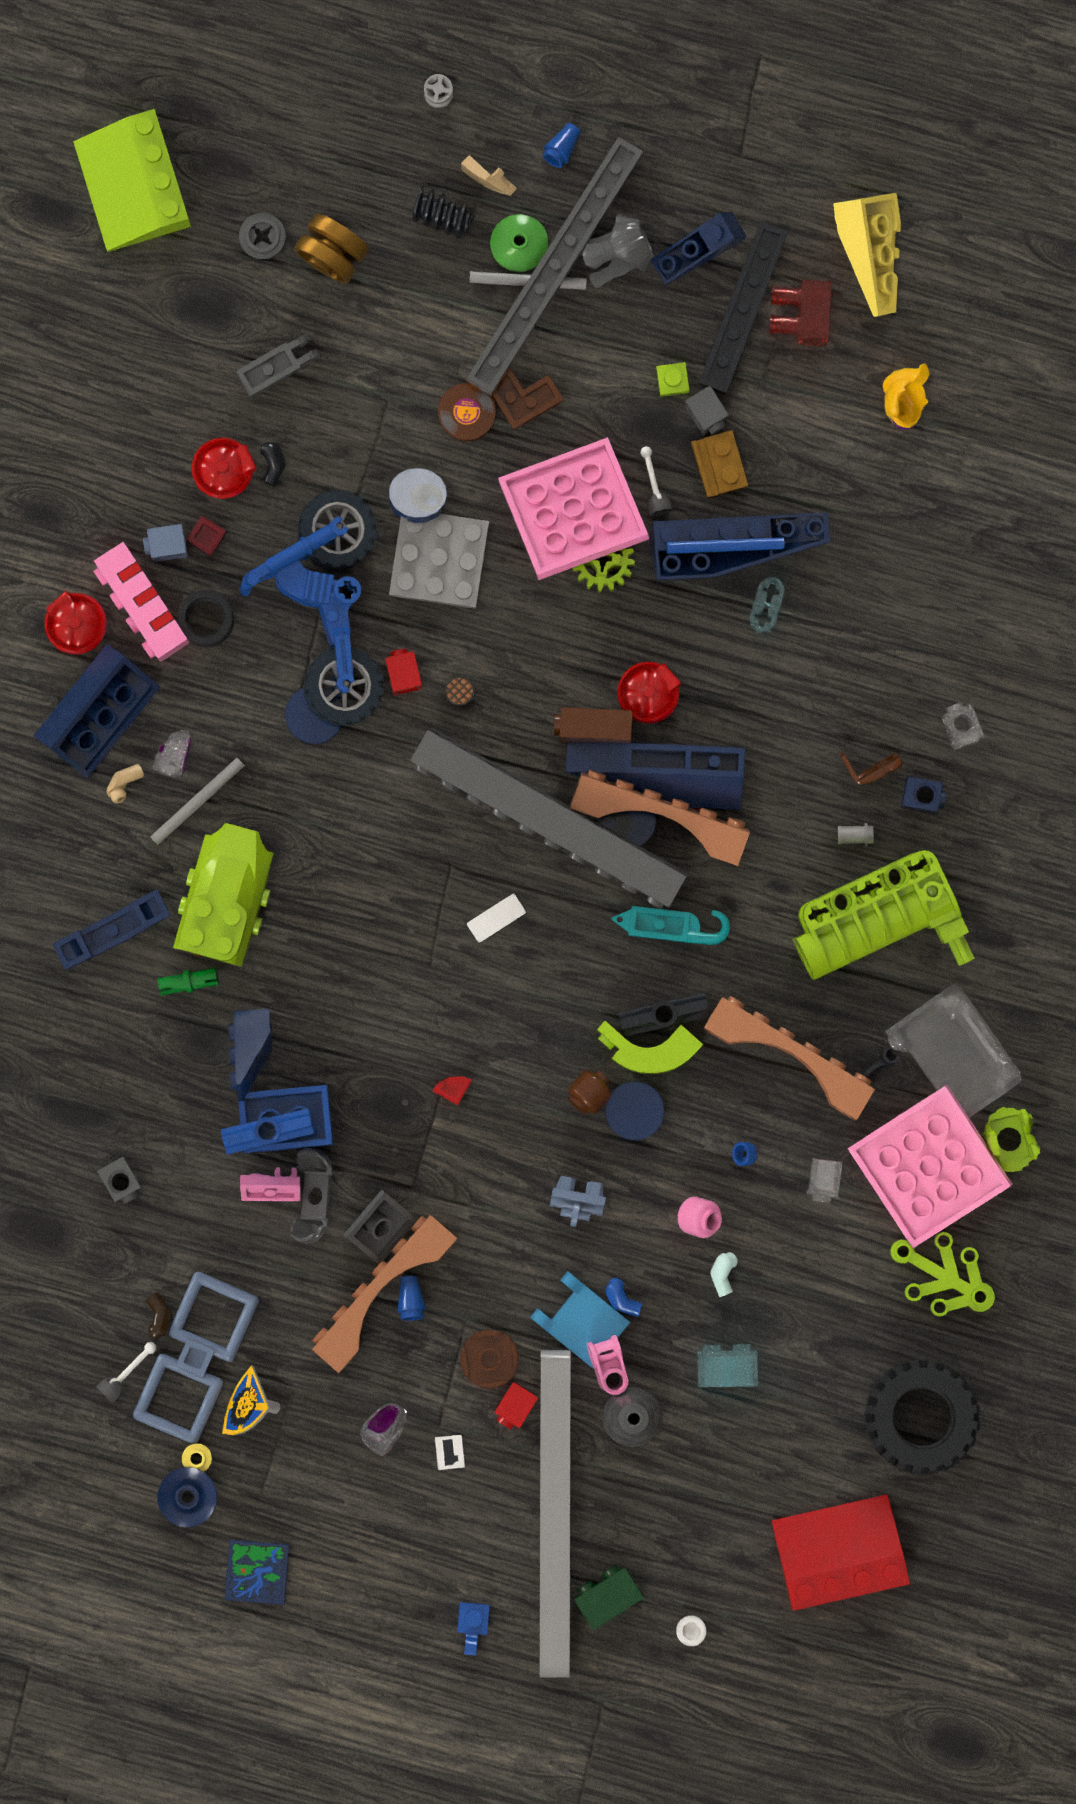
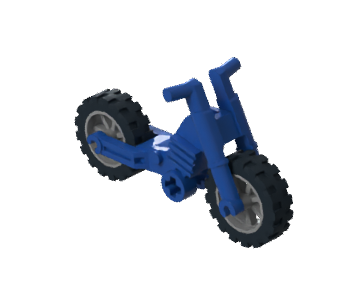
(322, 592)

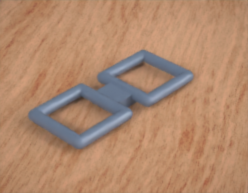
(195, 1357)

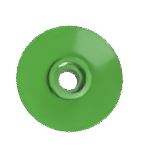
(516, 257)

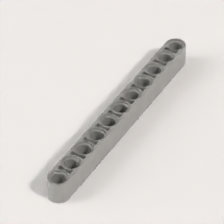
(555, 1514)

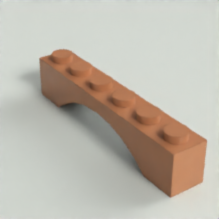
(602, 797)
(842, 1090)
(343, 1338)

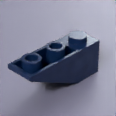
(699, 246)
(252, 1047)

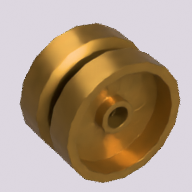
(331, 248)

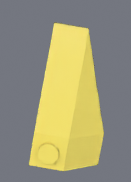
(869, 236)

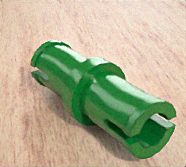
(188, 981)

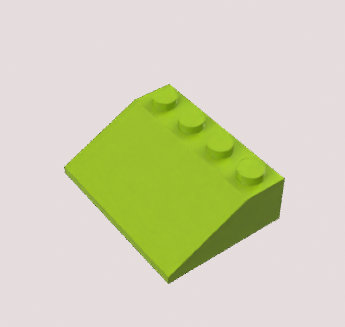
(131, 181)

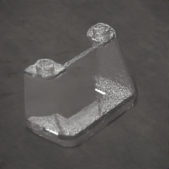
(956, 1049)

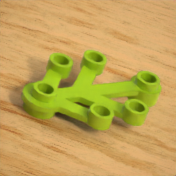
(947, 1277)

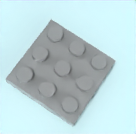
(440, 560)

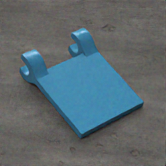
(582, 1319)

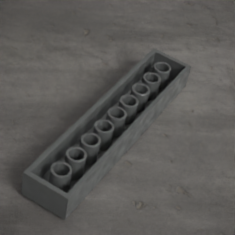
(548, 817)

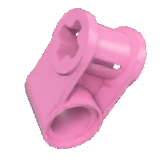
(608, 1363)

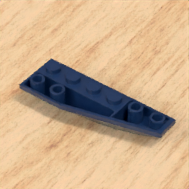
(798, 530)
(696, 774)

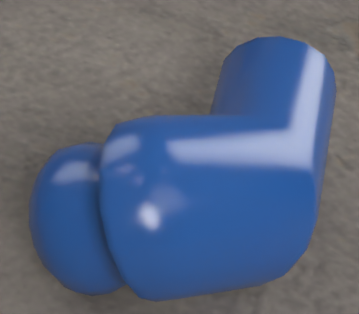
(619, 1300)

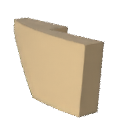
(495, 182)

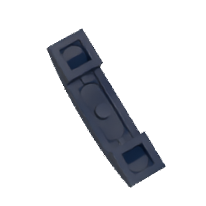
(111, 930)

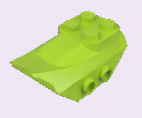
(225, 895)

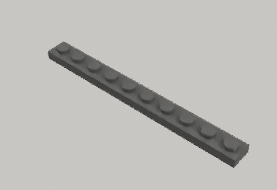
(554, 266)

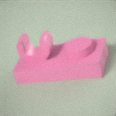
(270, 1188)

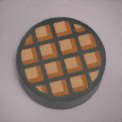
(459, 691)

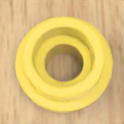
(203, 1451)

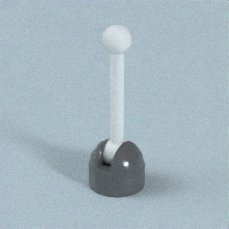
(658, 503)
(111, 1386)

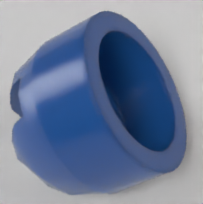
(738, 1153)

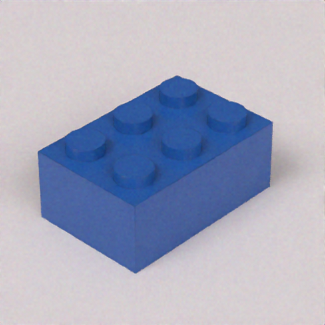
(282, 1101)

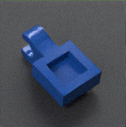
(472, 1621)

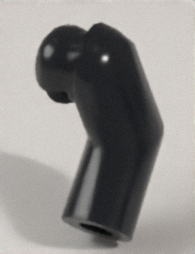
(275, 460)

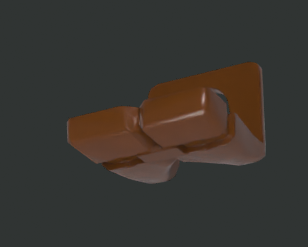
(876, 771)

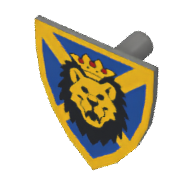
(247, 1405)

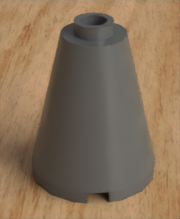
(621, 1406)

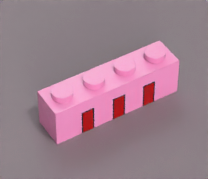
(141, 602)

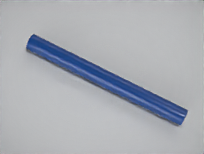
(725, 545)

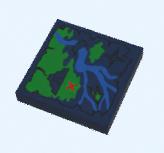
(256, 1572)

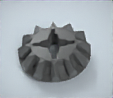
(261, 223)

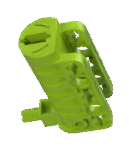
(881, 916)

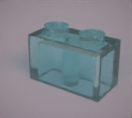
(727, 1367)

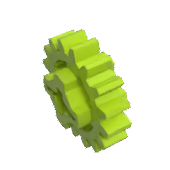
(617, 561)

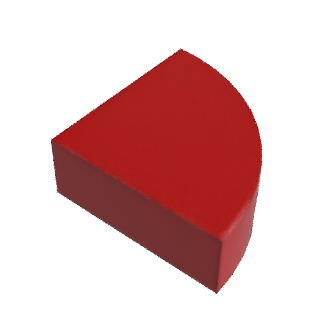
(453, 1088)

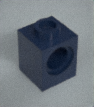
(910, 800)

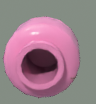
(699, 1217)

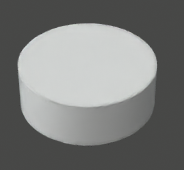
(691, 1630)

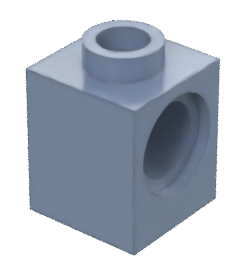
(165, 543)

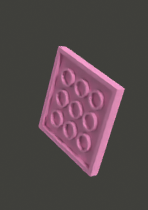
(573, 508)
(930, 1166)

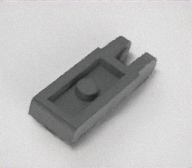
(275, 366)

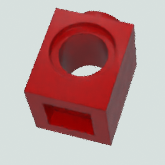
(403, 672)
(515, 1406)

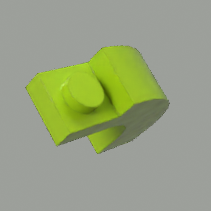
(652, 1060)

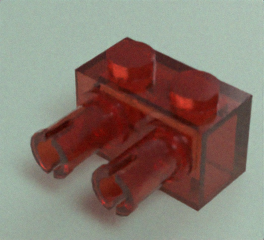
(812, 322)

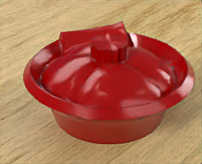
(222, 468)
(75, 623)
(649, 692)

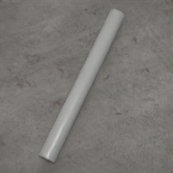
(521, 280)
(197, 801)

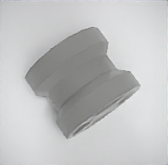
(438, 84)

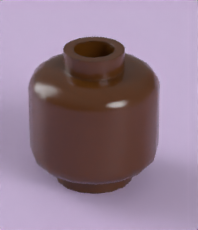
(589, 1092)

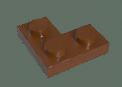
(525, 404)

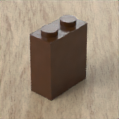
(593, 725)

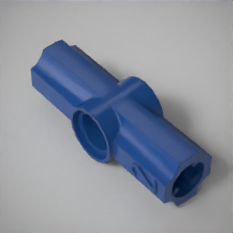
(247, 1135)

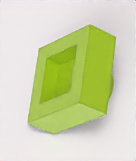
(672, 379)

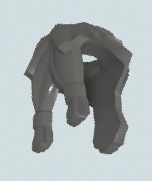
(624, 246)

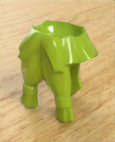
(1022, 1122)

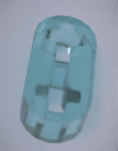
(759, 603)

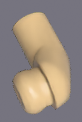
(120, 780)

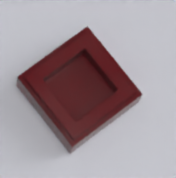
(206, 536)

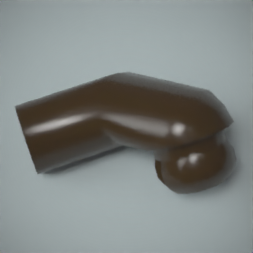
(162, 1316)

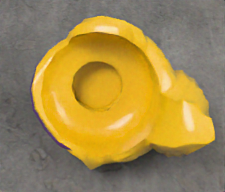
(905, 396)

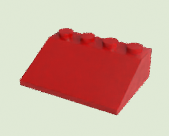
(840, 1552)

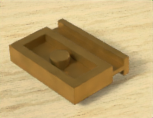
(719, 464)

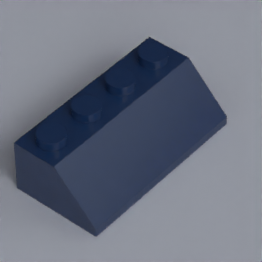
(97, 711)

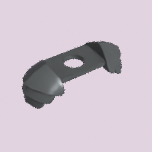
(317, 1173)

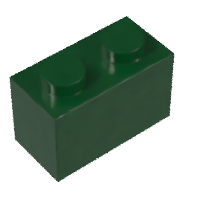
(607, 1597)

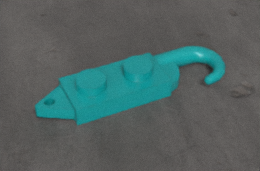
(670, 925)

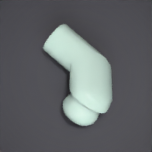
(720, 1272)

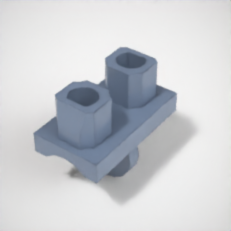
(577, 1204)

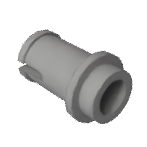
(856, 834)

